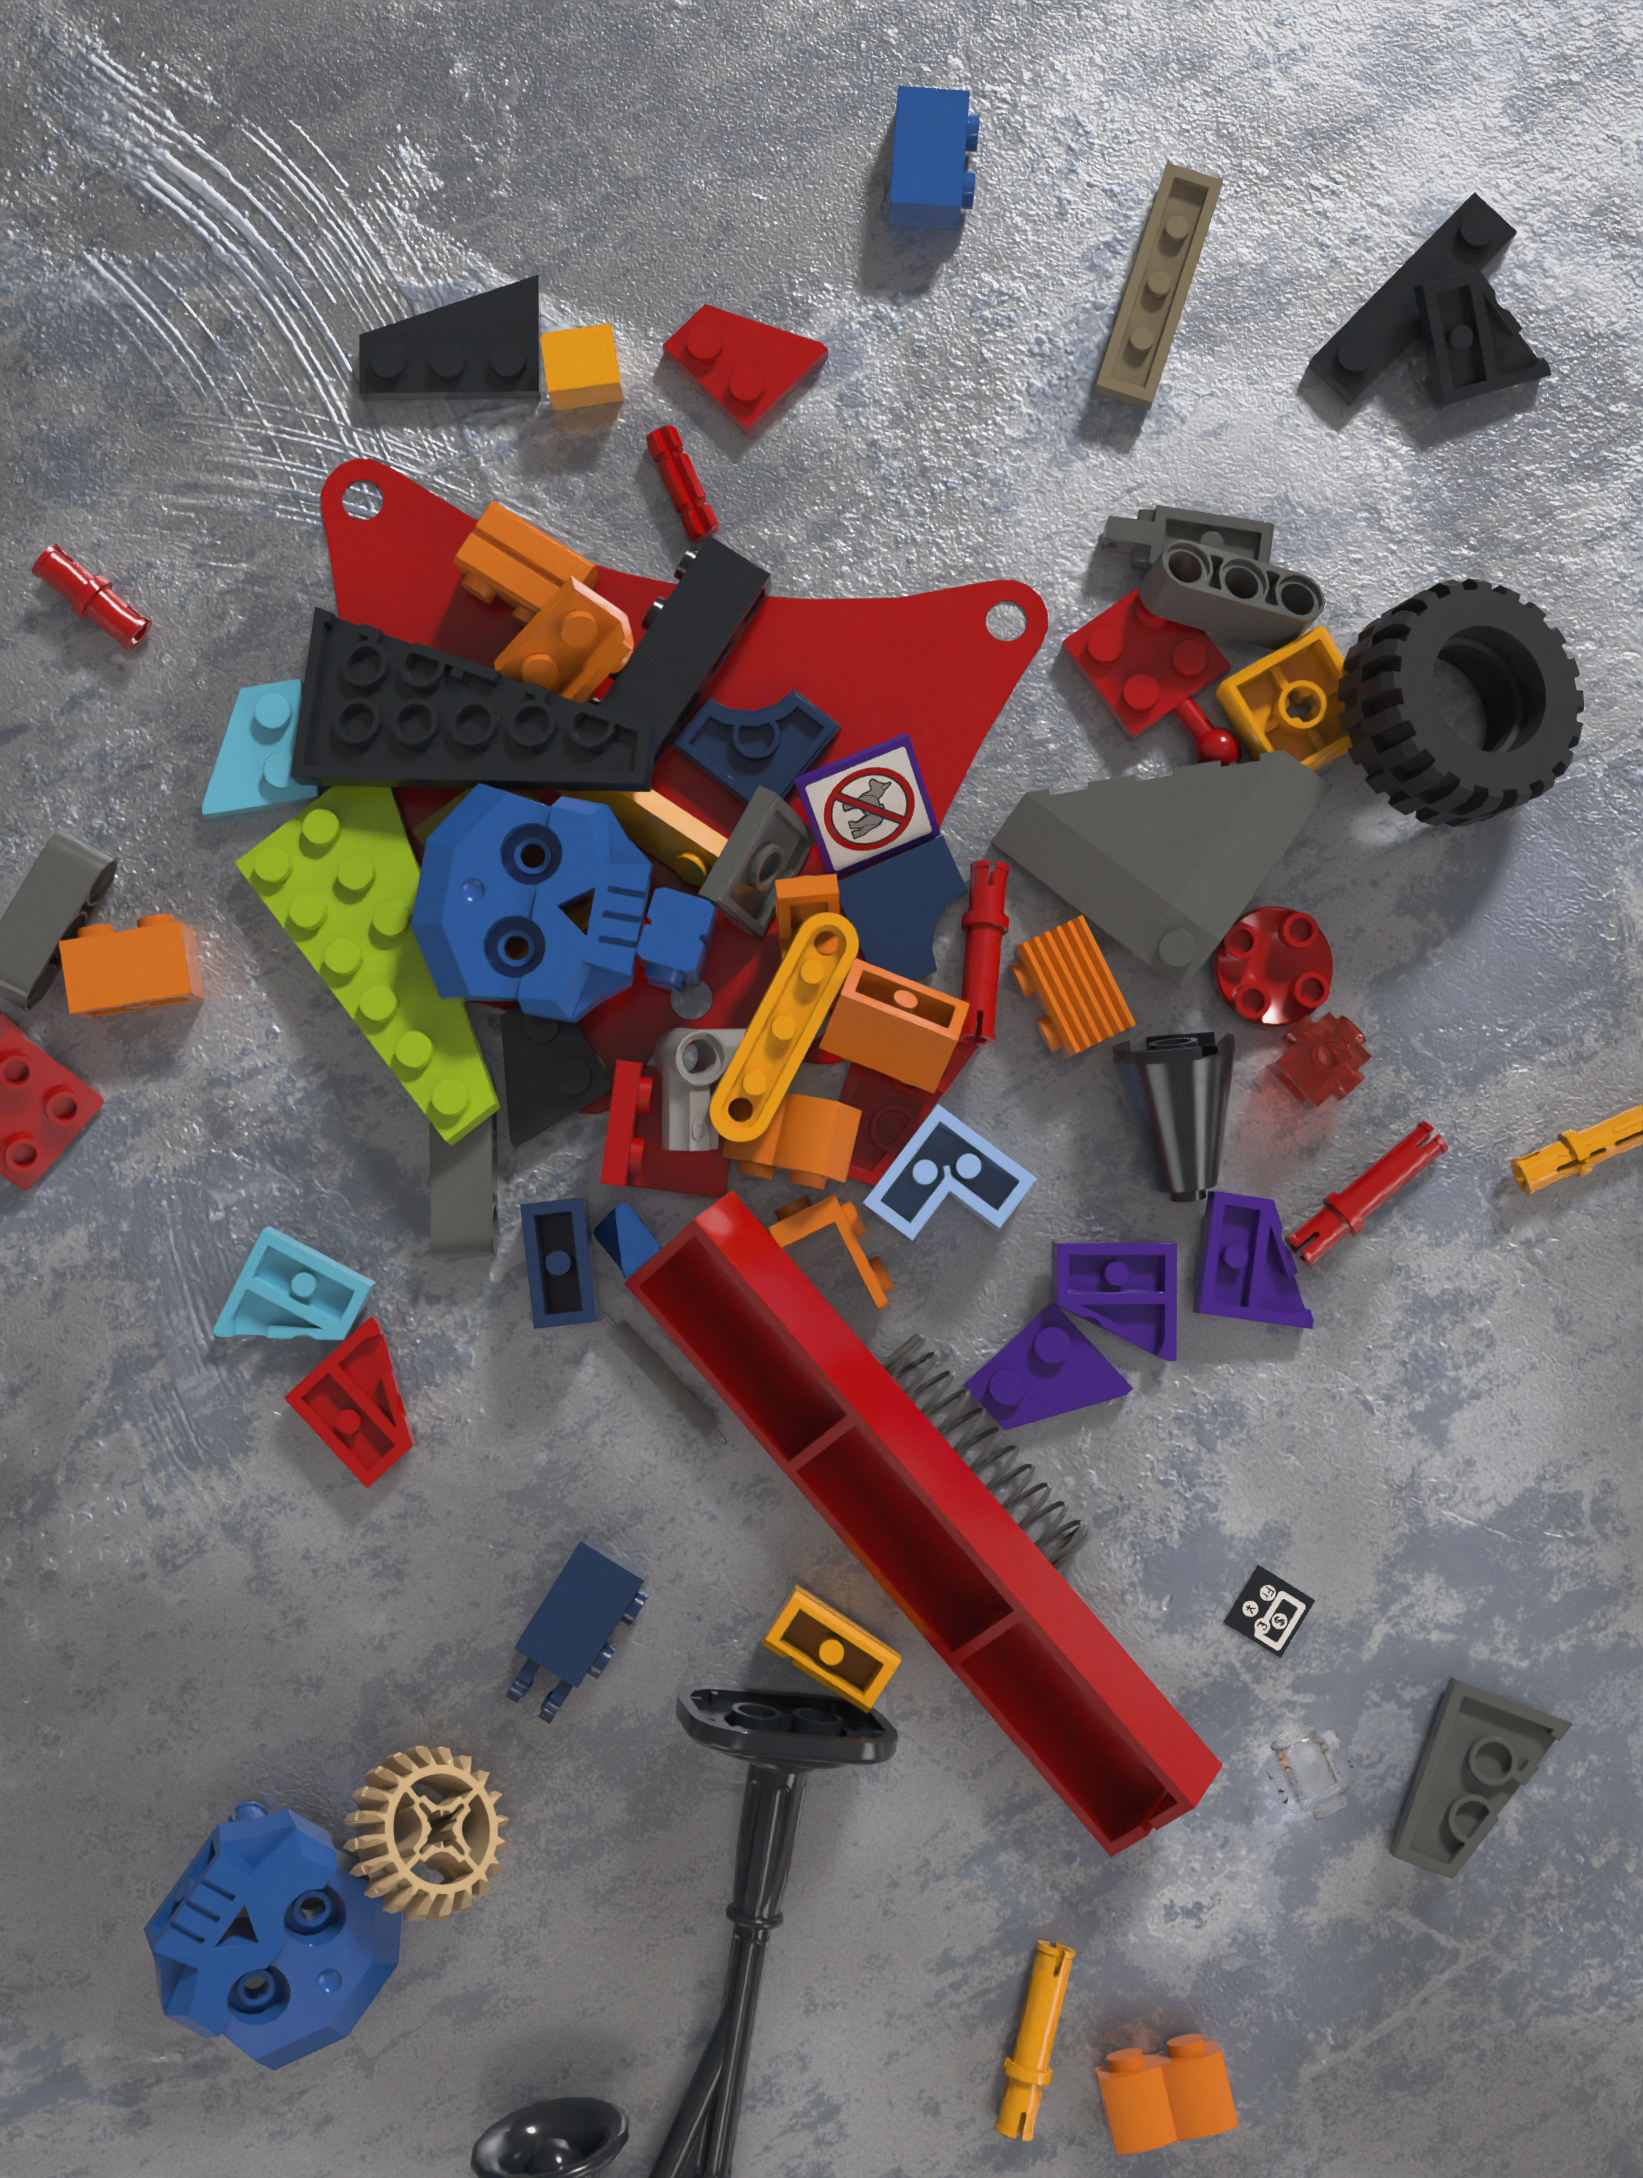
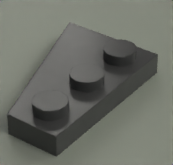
(1468, 1773)

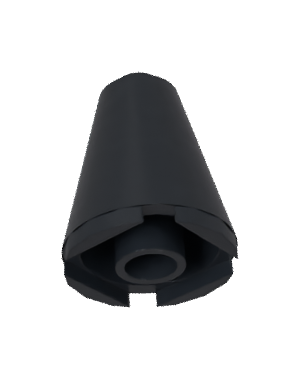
(1179, 1107)

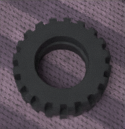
(1518, 676)

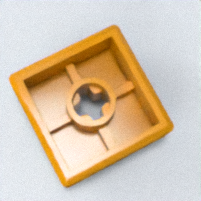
(1261, 693)

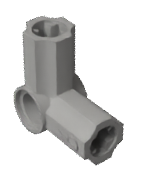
(688, 1093)

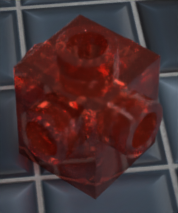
(1304, 1073)

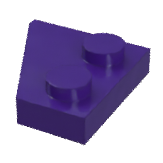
(1121, 1290)

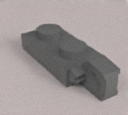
(1159, 527)

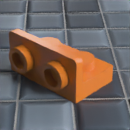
(570, 644)

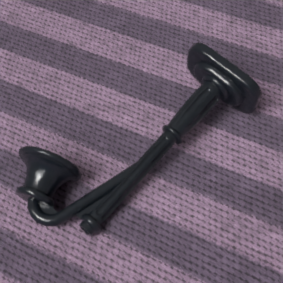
(783, 1742)

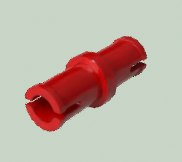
(91, 597)

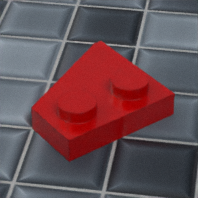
(742, 362)
(357, 1404)

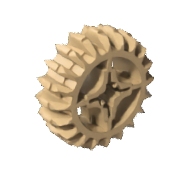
(396, 1827)

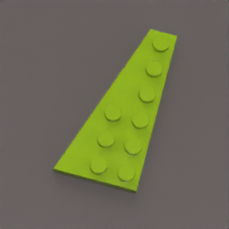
(347, 897)

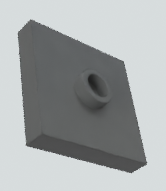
(763, 848)

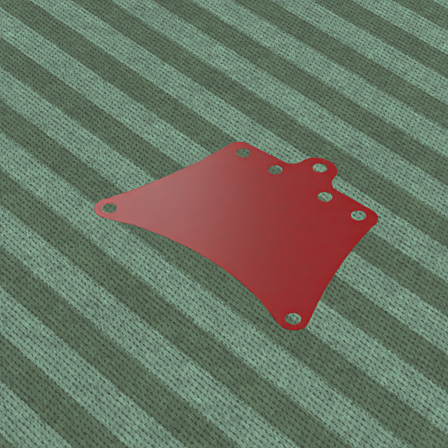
(864, 662)

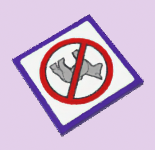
(867, 805)

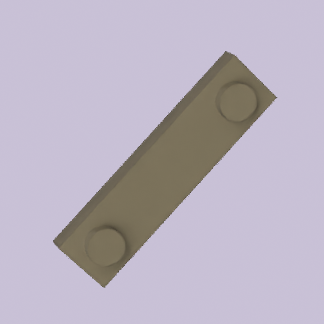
(1158, 286)

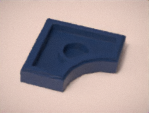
(757, 746)
(900, 904)

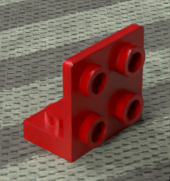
(39, 1106)
(635, 1141)

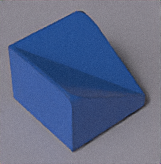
(626, 1239)

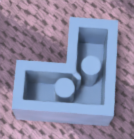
(952, 1161)

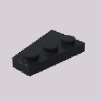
(460, 350)

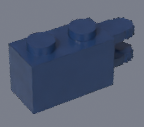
(577, 1620)

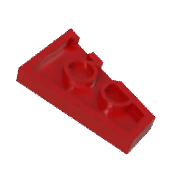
(890, 1112)

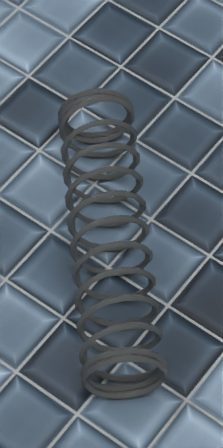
(1066, 1547)

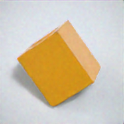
(581, 367)

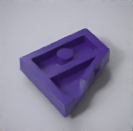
(1246, 1265)
(1044, 1373)

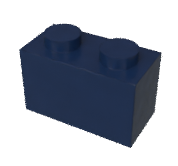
(560, 1262)

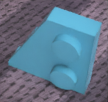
(259, 753)
(293, 1293)

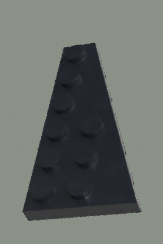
(432, 720)

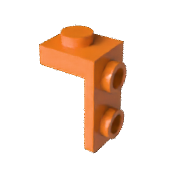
(803, 1219)

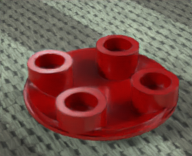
(1273, 966)

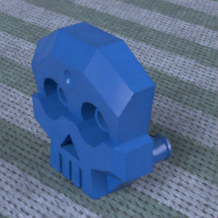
(482, 895)
(316, 1962)

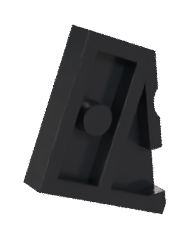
(1471, 339)
(547, 1074)

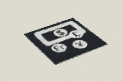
(1269, 1611)

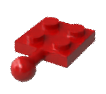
(1152, 669)

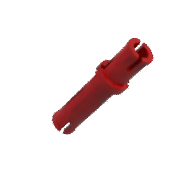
(984, 932)
(1346, 1211)

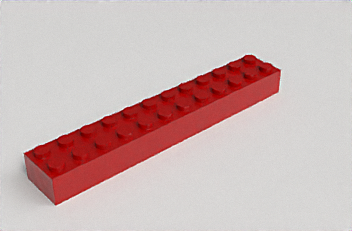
(925, 1526)

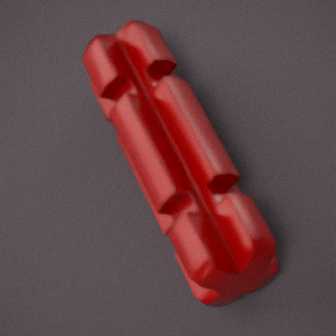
(682, 483)

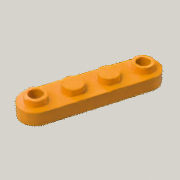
(783, 1027)

